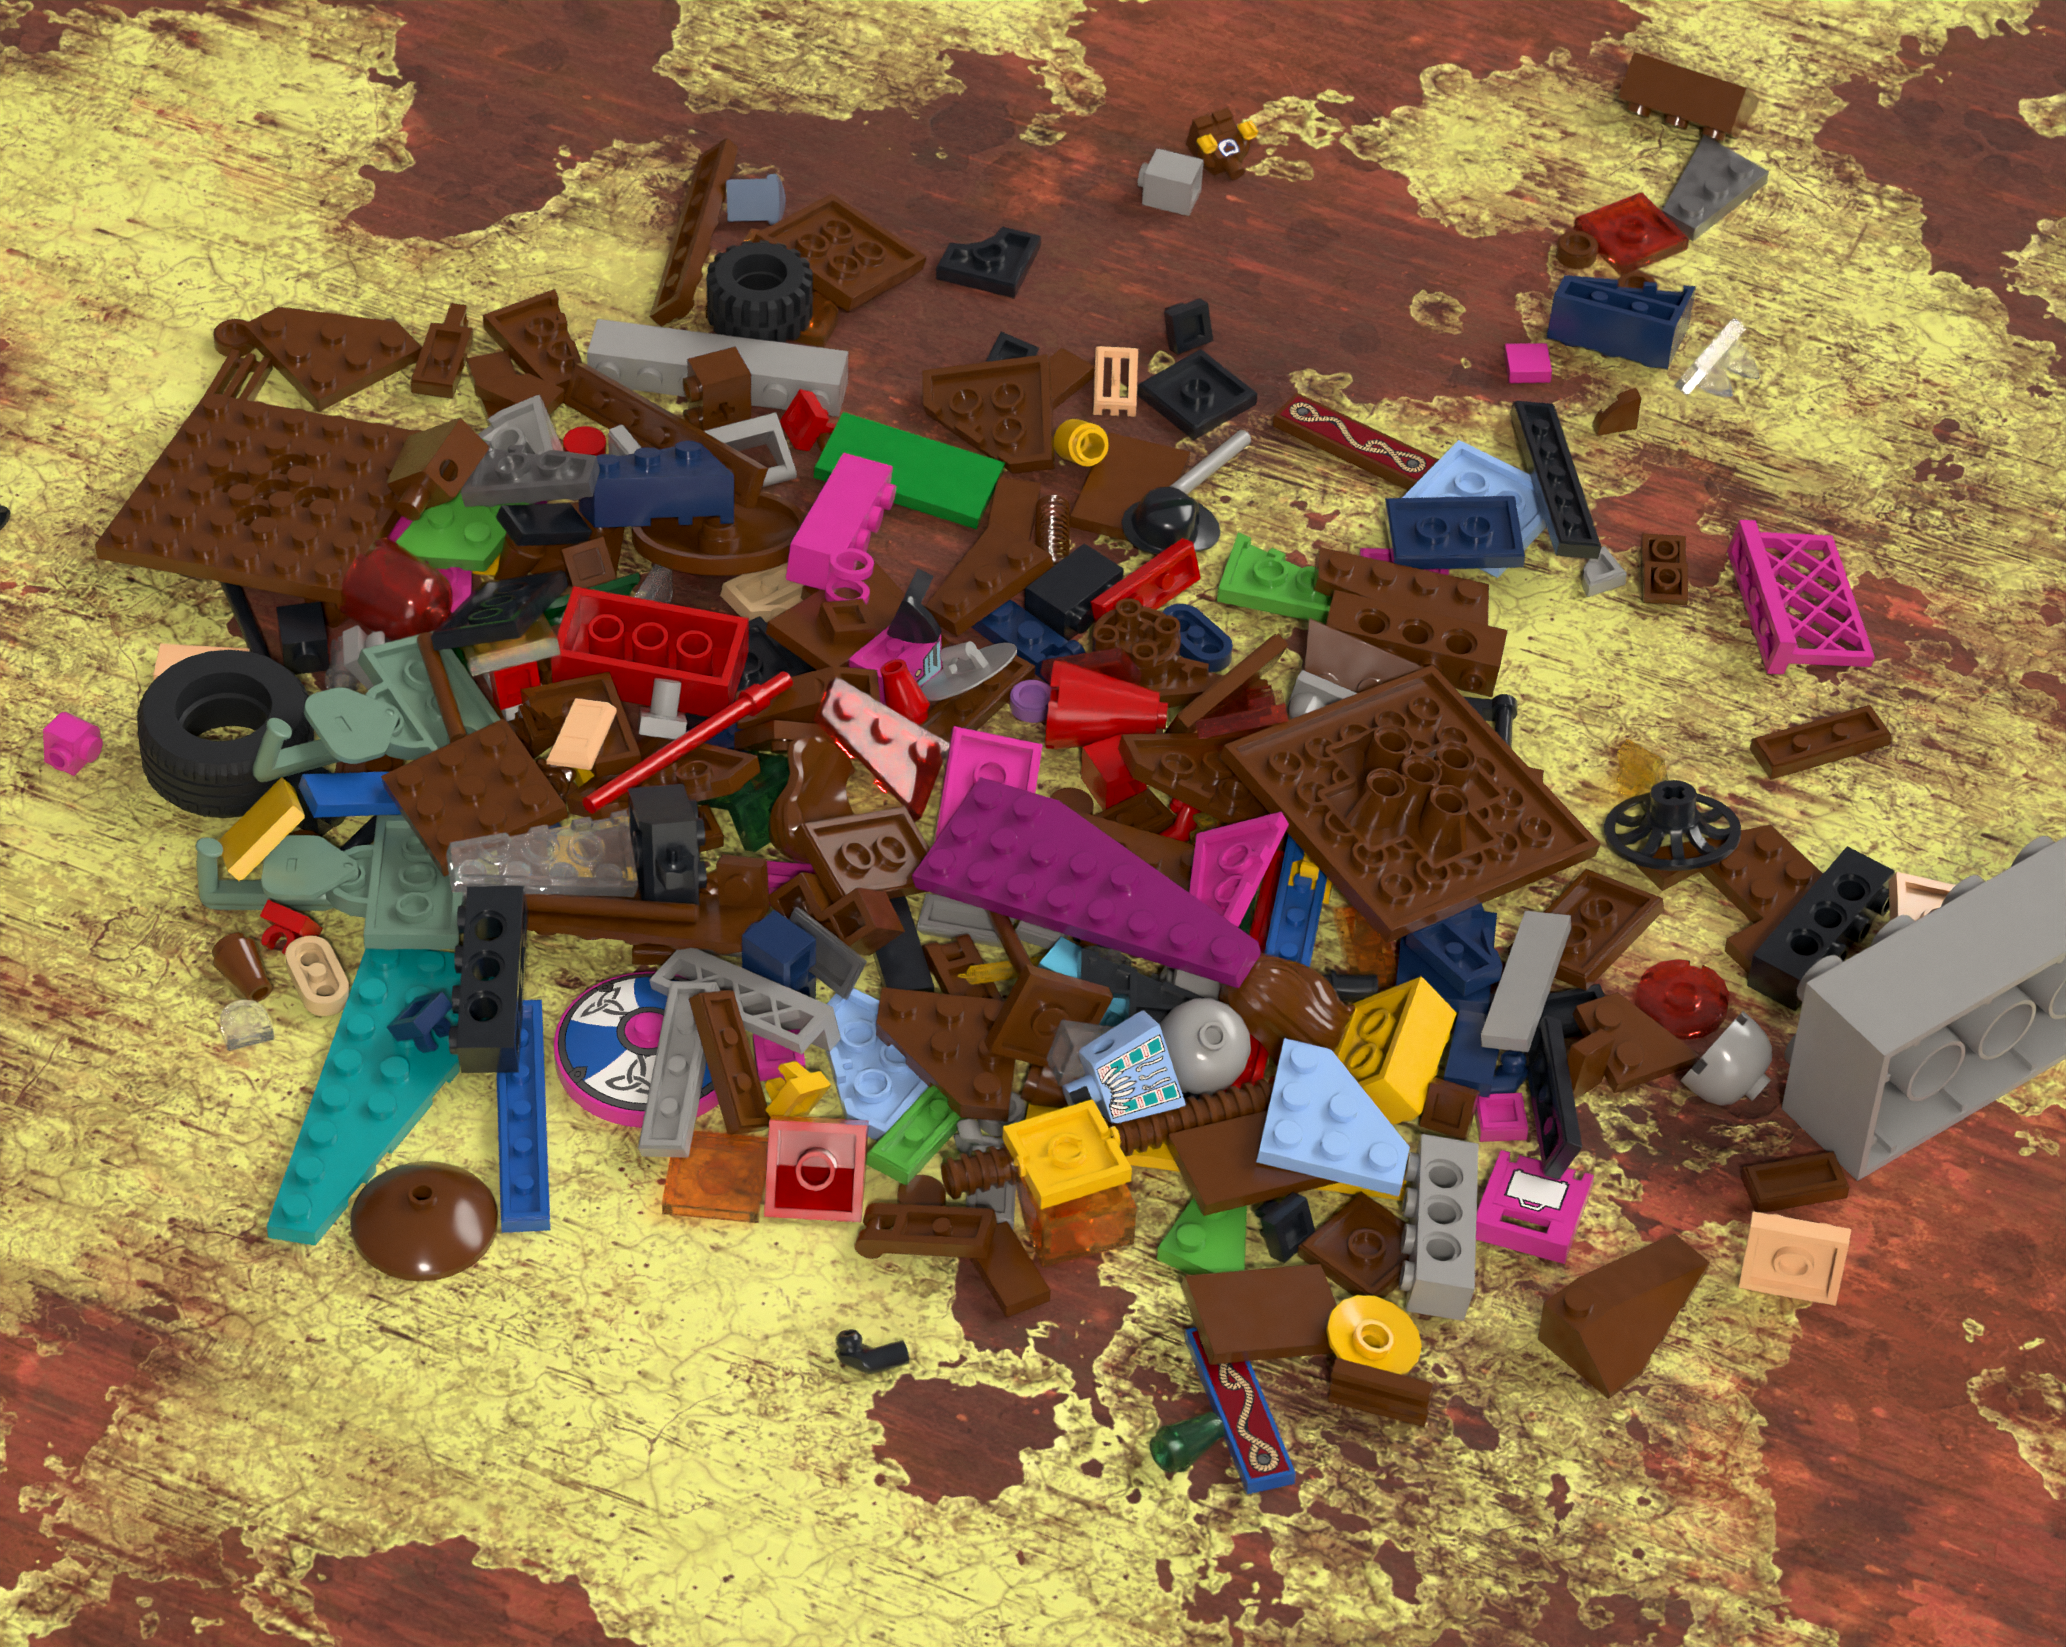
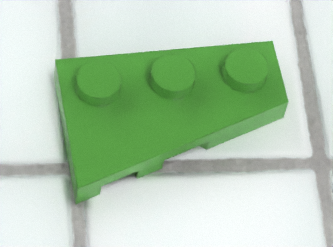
(1271, 583)

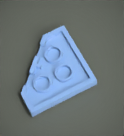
(866, 1072)
(1328, 1124)

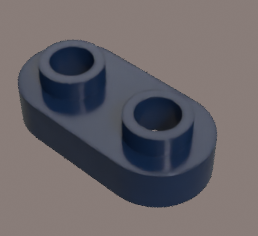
(1201, 637)

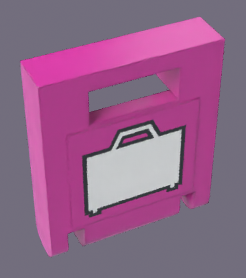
(1528, 1195)

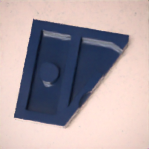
(1460, 950)

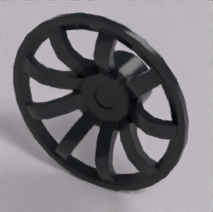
(1672, 811)

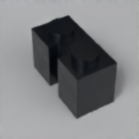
(1065, 591)

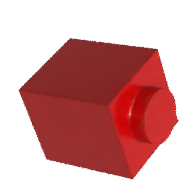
(1107, 773)

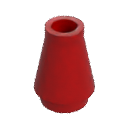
(903, 692)

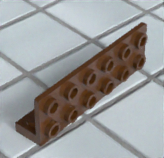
(721, 920)

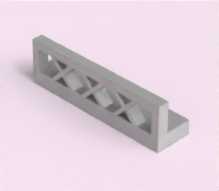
(763, 1004)

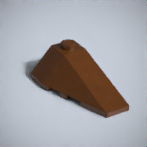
(1619, 1313)

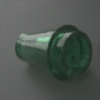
(1185, 1441)

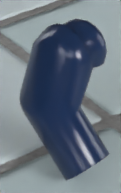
(1510, 1074)

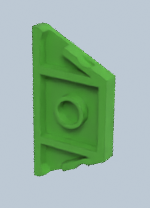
(456, 535)

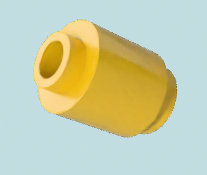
(1081, 442)

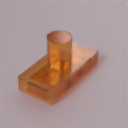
(1363, 947)

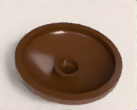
(424, 1221)

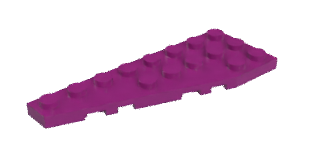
(1066, 875)

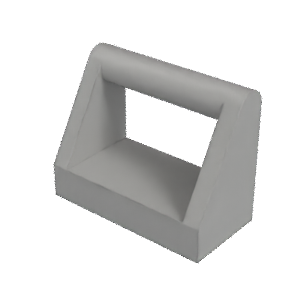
(758, 432)

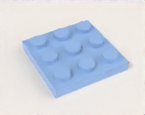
(1473, 473)

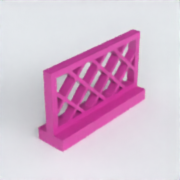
(1767, 599)

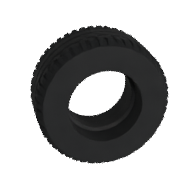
(209, 694)

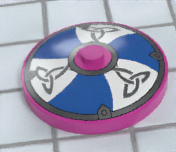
(610, 1048)

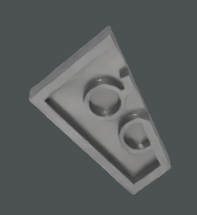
(1712, 187)
(529, 478)

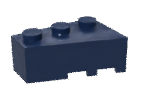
(1621, 320)
(660, 484)

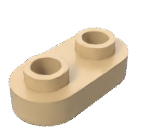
(322, 984)

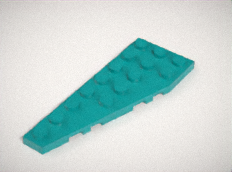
(366, 1092)

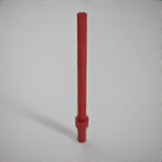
(749, 702)

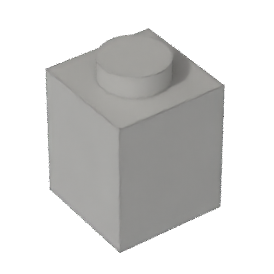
(1171, 181)

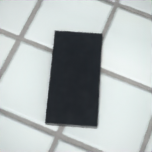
(500, 610)

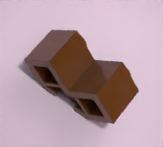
(859, 919)

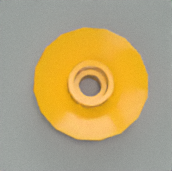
(1374, 1334)

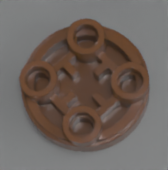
(1143, 633)

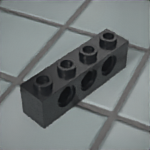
(1821, 925)
(495, 1043)

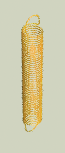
(997, 978)

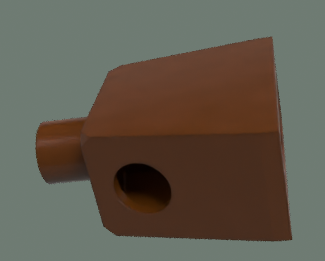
(435, 466)

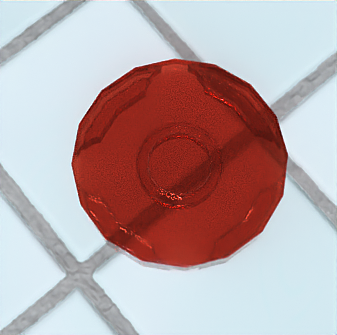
(1683, 998)

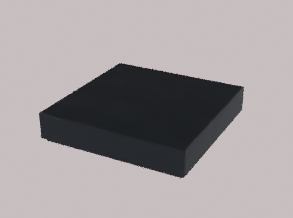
(1197, 394)

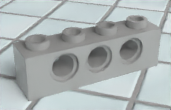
(1440, 1227)

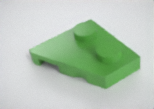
(1206, 1242)

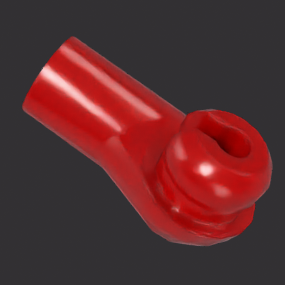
(1184, 822)

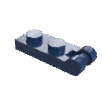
(1030, 636)

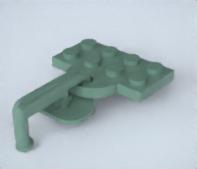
(391, 719)
(385, 882)

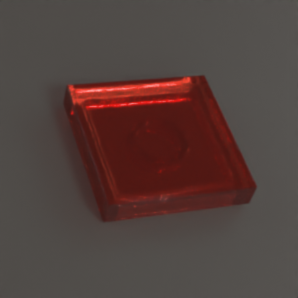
(1632, 233)

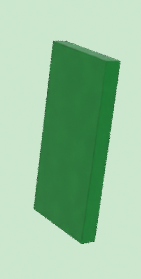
(925, 471)

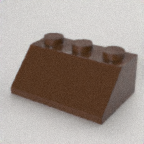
(1686, 97)

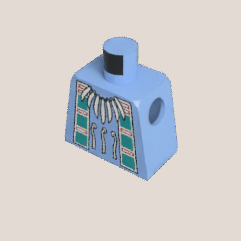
(1127, 1072)

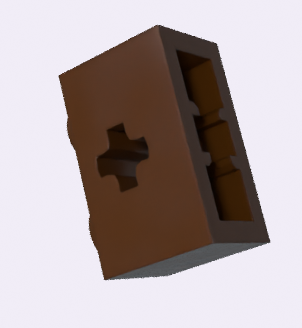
(717, 389)

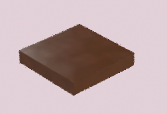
(1359, 1248)

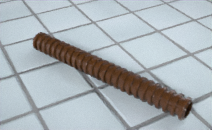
(995, 1167)

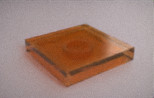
(718, 1179)

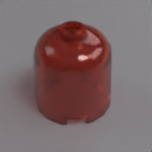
(396, 592)

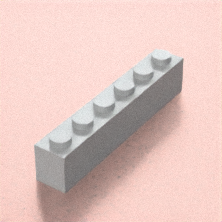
(657, 358)

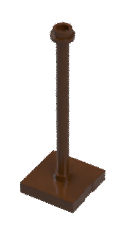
(1039, 1002)

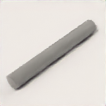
(1213, 462)

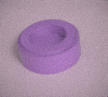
(1030, 700)

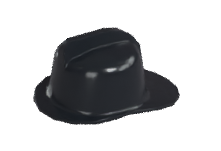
(1167, 517)

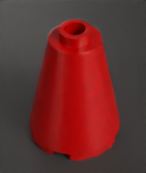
(1097, 706)

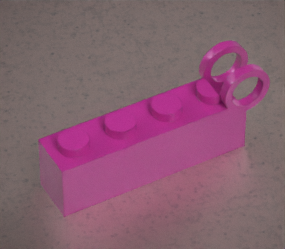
(841, 527)

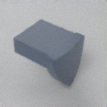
(756, 199)

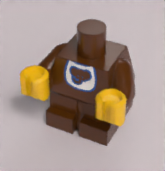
(1221, 142)

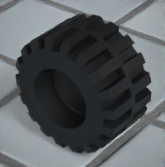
(760, 292)

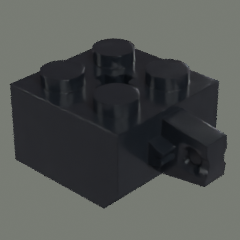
(666, 844)

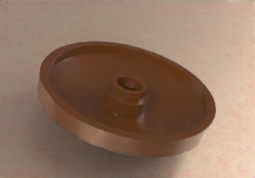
(751, 544)

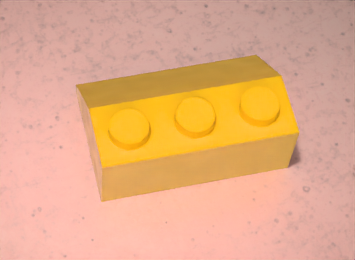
(1396, 1046)

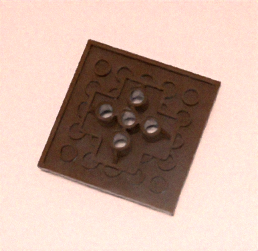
(262, 499)
(1410, 802)

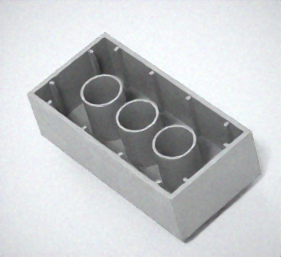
(1934, 1015)

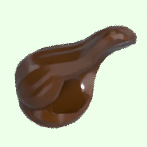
(812, 794)
(1290, 1003)

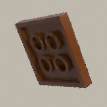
(846, 251)
(473, 791)

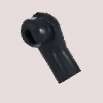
(866, 1358)

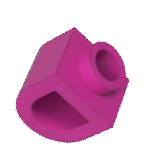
(71, 743)

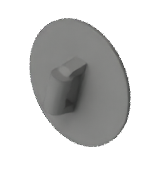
(969, 670)

